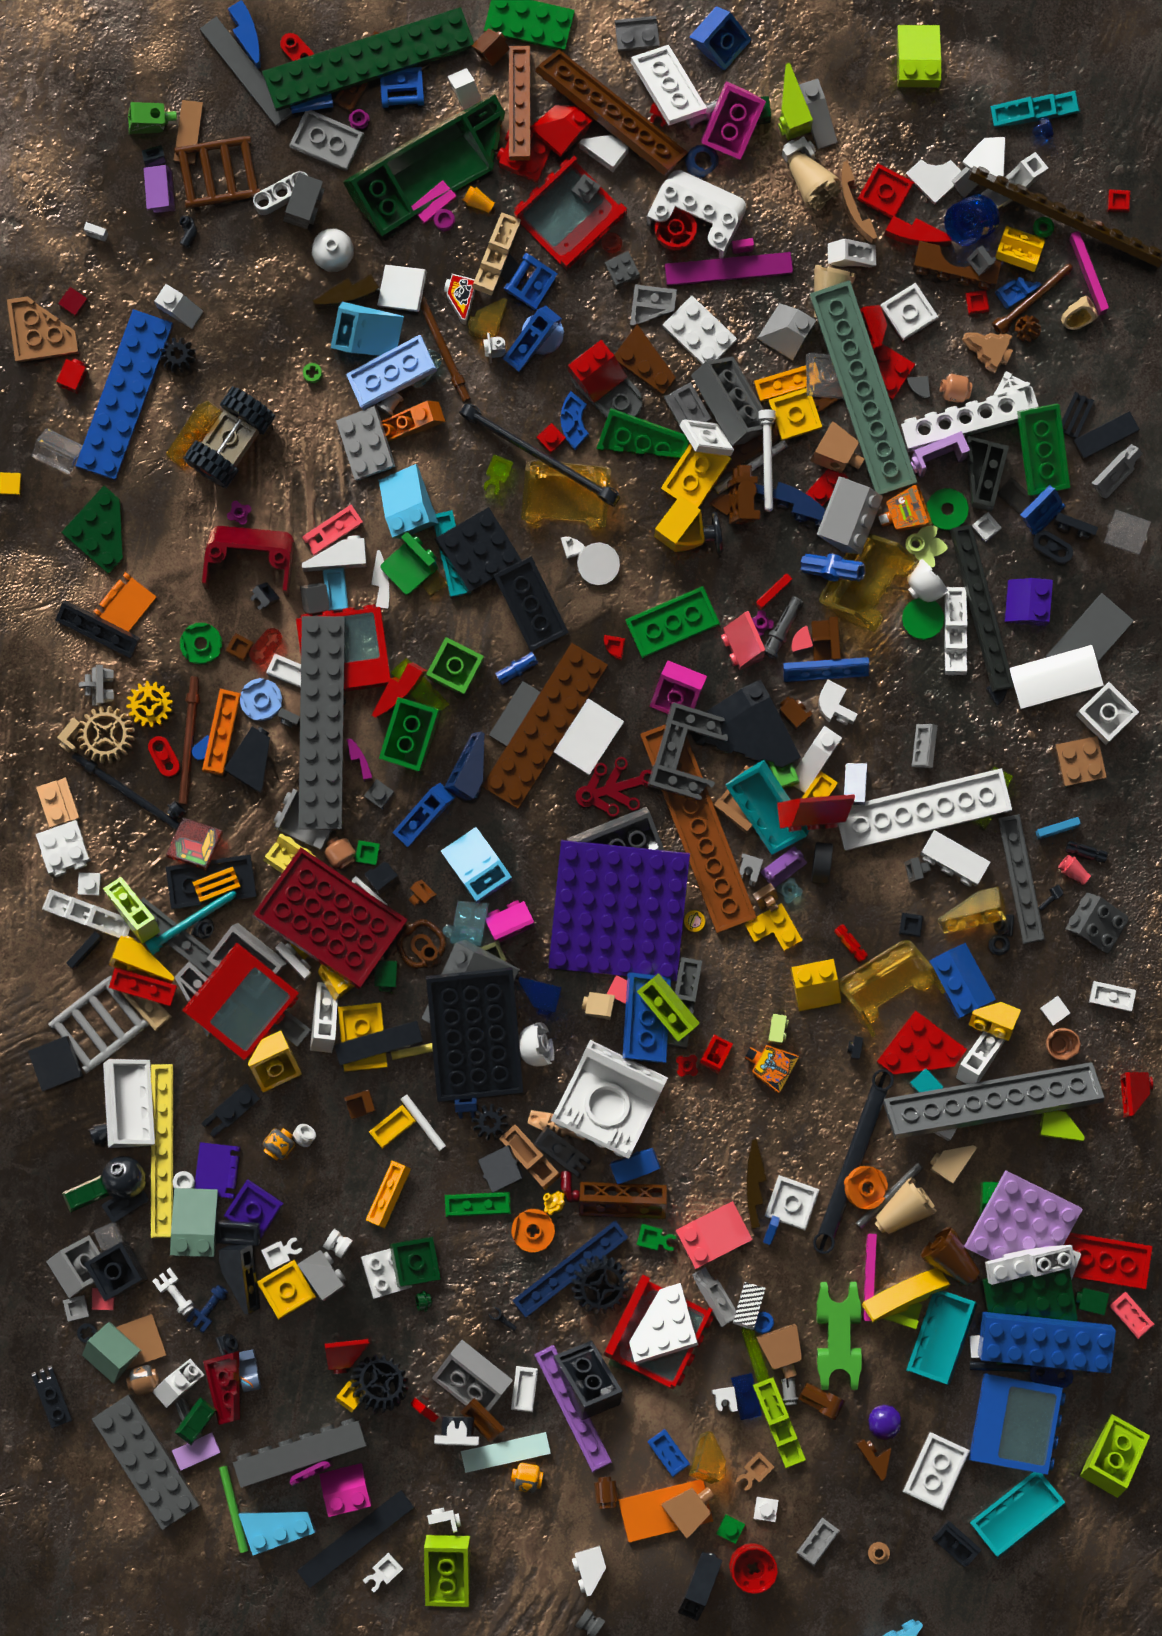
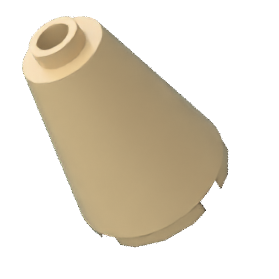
(829, 277)
(905, 1208)

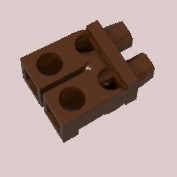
(742, 496)

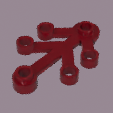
(611, 788)

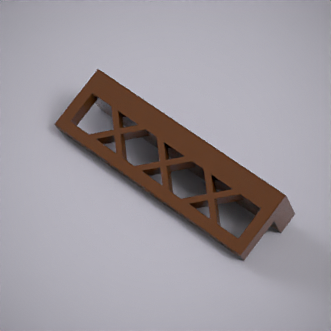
(623, 1204)

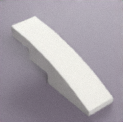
(955, 631)
(86, 914)

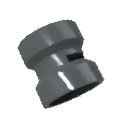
(590, 1623)

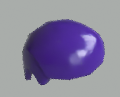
(884, 1422)

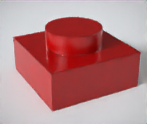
(551, 438)

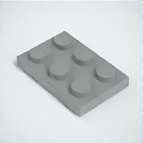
(365, 443)

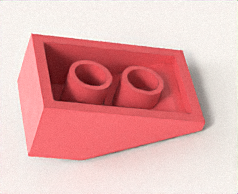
(743, 641)
(713, 1235)

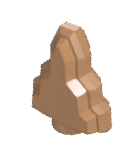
(990, 349)

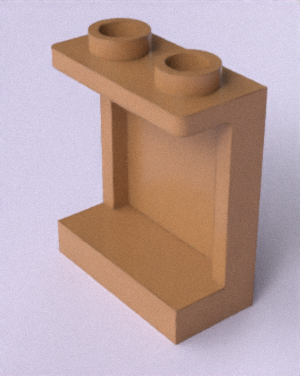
(730, 809)

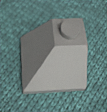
(787, 330)

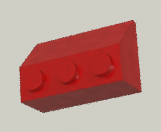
(814, 812)

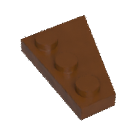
(644, 361)

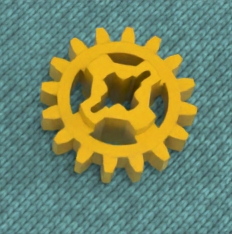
(150, 713)

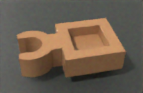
(757, 1469)

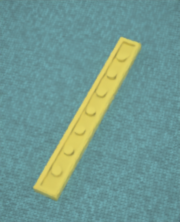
(162, 1152)

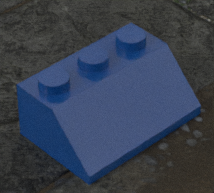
(962, 981)

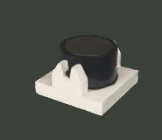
(457, 1431)

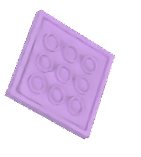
(1021, 1219)

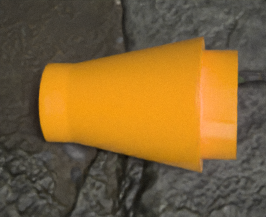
(477, 199)

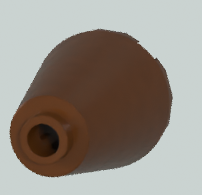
(951, 1257)

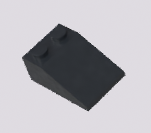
(588, 1380)

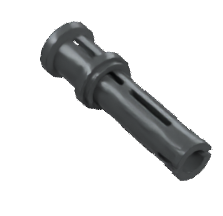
(778, 635)

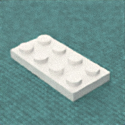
(668, 85)

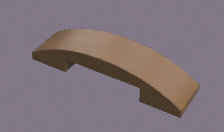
(864, 227)

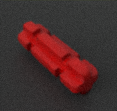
(851, 943)

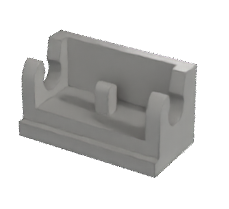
(750, 865)

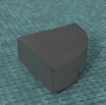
(919, 386)

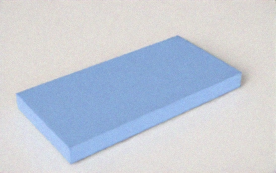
(391, 372)

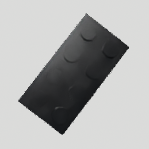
(530, 603)
(181, 879)

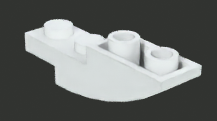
(1030, 1262)

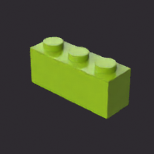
(668, 1007)

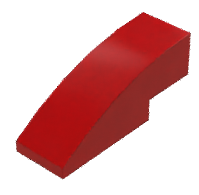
(918, 231)
(400, 688)

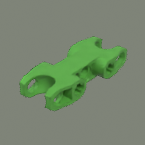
(838, 1320)

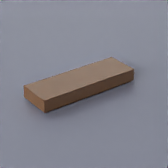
(189, 127)

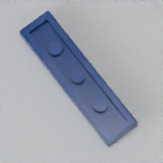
(826, 669)

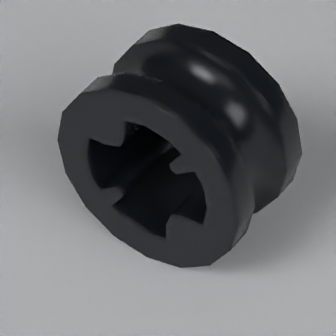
(85, 1326)

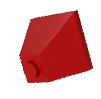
(562, 127)
(874, 323)
(1135, 1090)
(344, 1354)

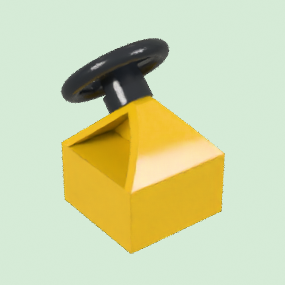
(684, 530)

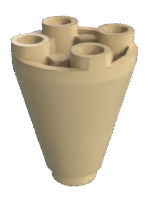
(813, 180)

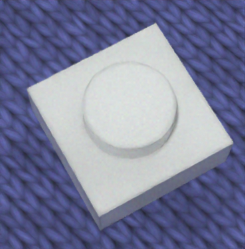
(89, 884)
(765, 1509)

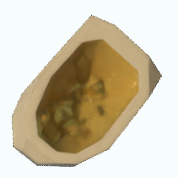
(1079, 314)

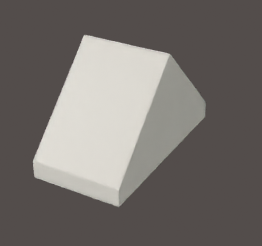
(464, 88)

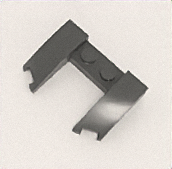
(664, 772)

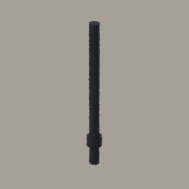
(91, 768)

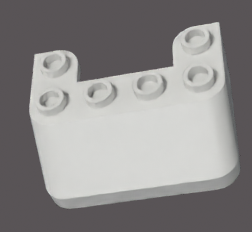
(703, 201)

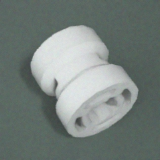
(342, 1245)

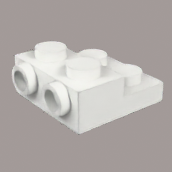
(63, 848)

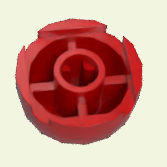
(677, 231)

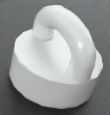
(304, 1135)

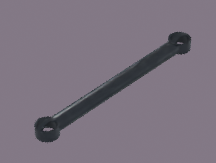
(604, 493)
(853, 1159)

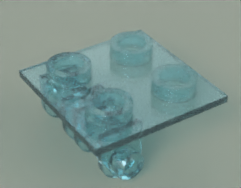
(468, 923)

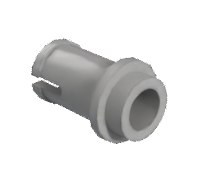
(789, 1392)

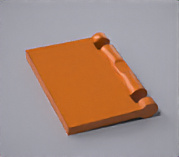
(125, 603)

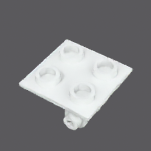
(381, 1273)

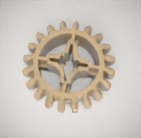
(119, 747)

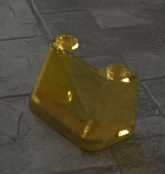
(557, 496)

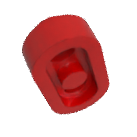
(297, 50)
(164, 757)

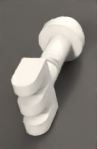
(185, 1307)

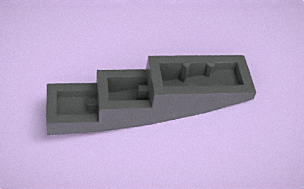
(686, 990)

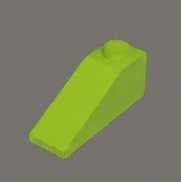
(132, 910)

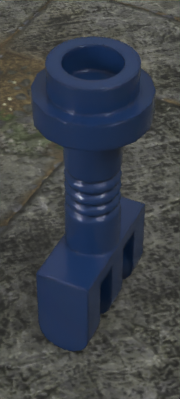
(218, 1293)

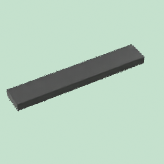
(243, 69)
(1021, 879)

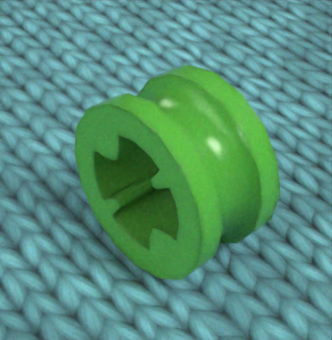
(317, 377)

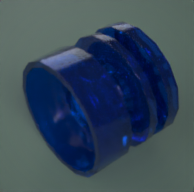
(971, 219)

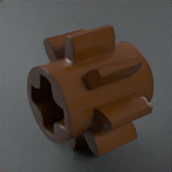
(1027, 328)

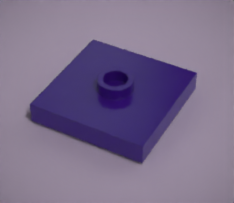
(254, 1206)

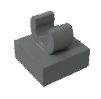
(586, 189)
(981, 260)
(915, 869)

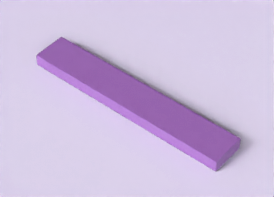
(582, 1429)

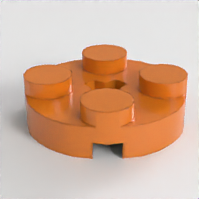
(854, 1184)
(526, 1220)

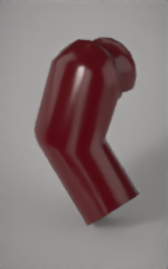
(566, 1187)

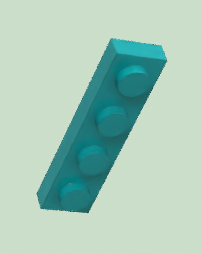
(446, 522)

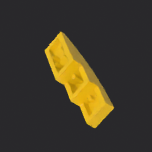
(905, 1294)

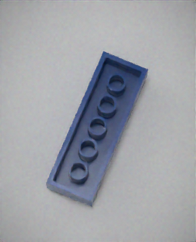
(1046, 1342)

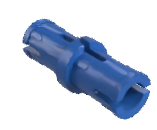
(516, 668)

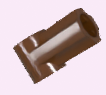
(825, 1402)

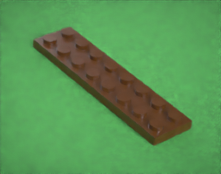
(611, 112)
(544, 726)

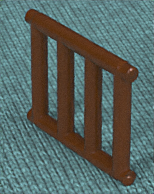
(203, 149)

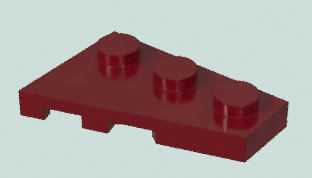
(224, 1386)

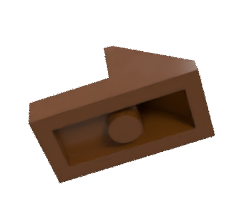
(878, 1463)

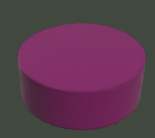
(444, 220)

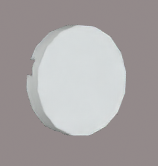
(598, 563)

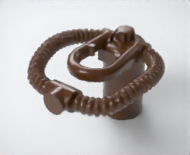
(429, 954)

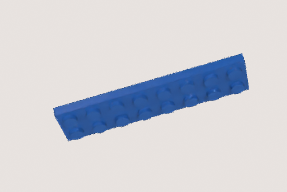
(124, 395)

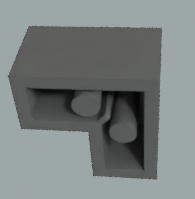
(301, 206)

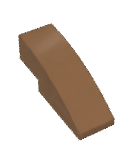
(530, 1157)

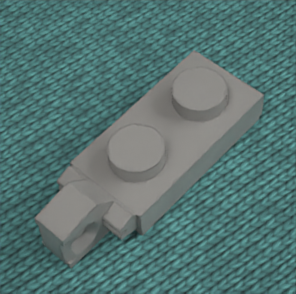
(1117, 471)
(715, 1296)

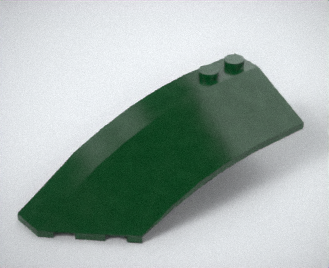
(450, 152)

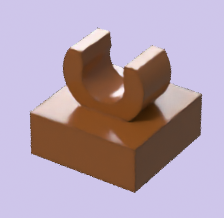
(422, 892)

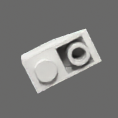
(178, 1383)
(591, 1567)

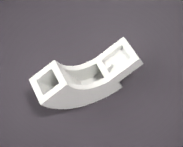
(1025, 173)

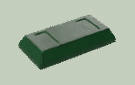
(85, 1194)
(195, 1421)

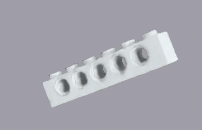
(914, 440)

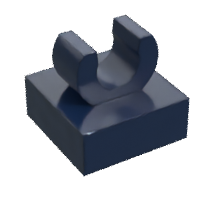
(466, 1105)

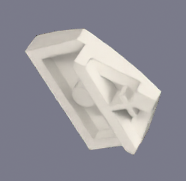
(988, 154)
(1011, 383)

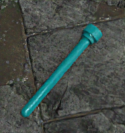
(155, 943)

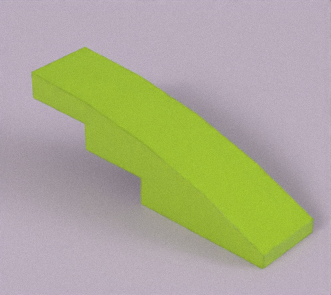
(779, 1422)

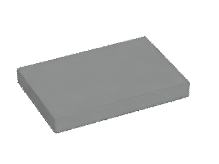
(326, 140)

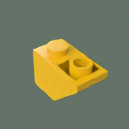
(996, 1019)

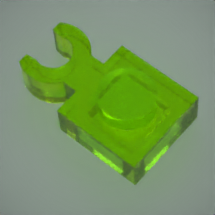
(498, 471)

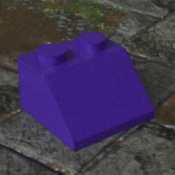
(1029, 601)

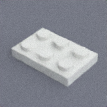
(699, 331)

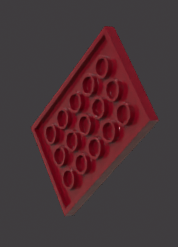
(329, 918)

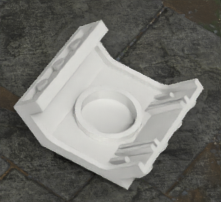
(609, 1099)

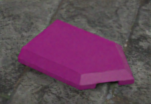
(309, 1472)

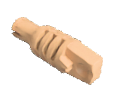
(543, 1119)

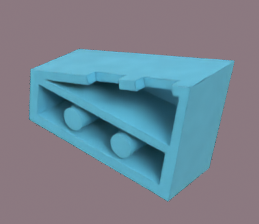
(274, 1529)

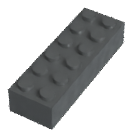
(301, 1453)
(146, 1461)

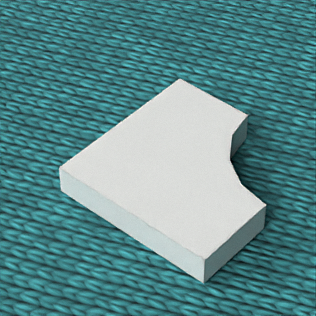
(932, 179)

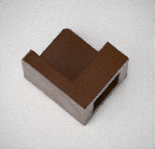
(360, 1104)

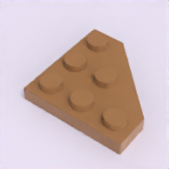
(38, 332)

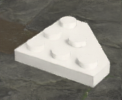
(665, 1327)

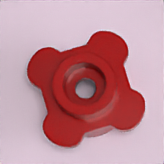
(691, 1060)

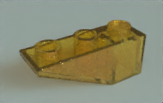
(194, 430)
(979, 909)

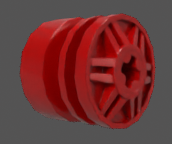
(756, 1580)

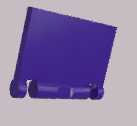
(217, 1168)

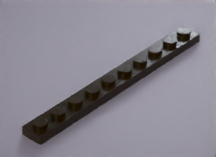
(1059, 212)

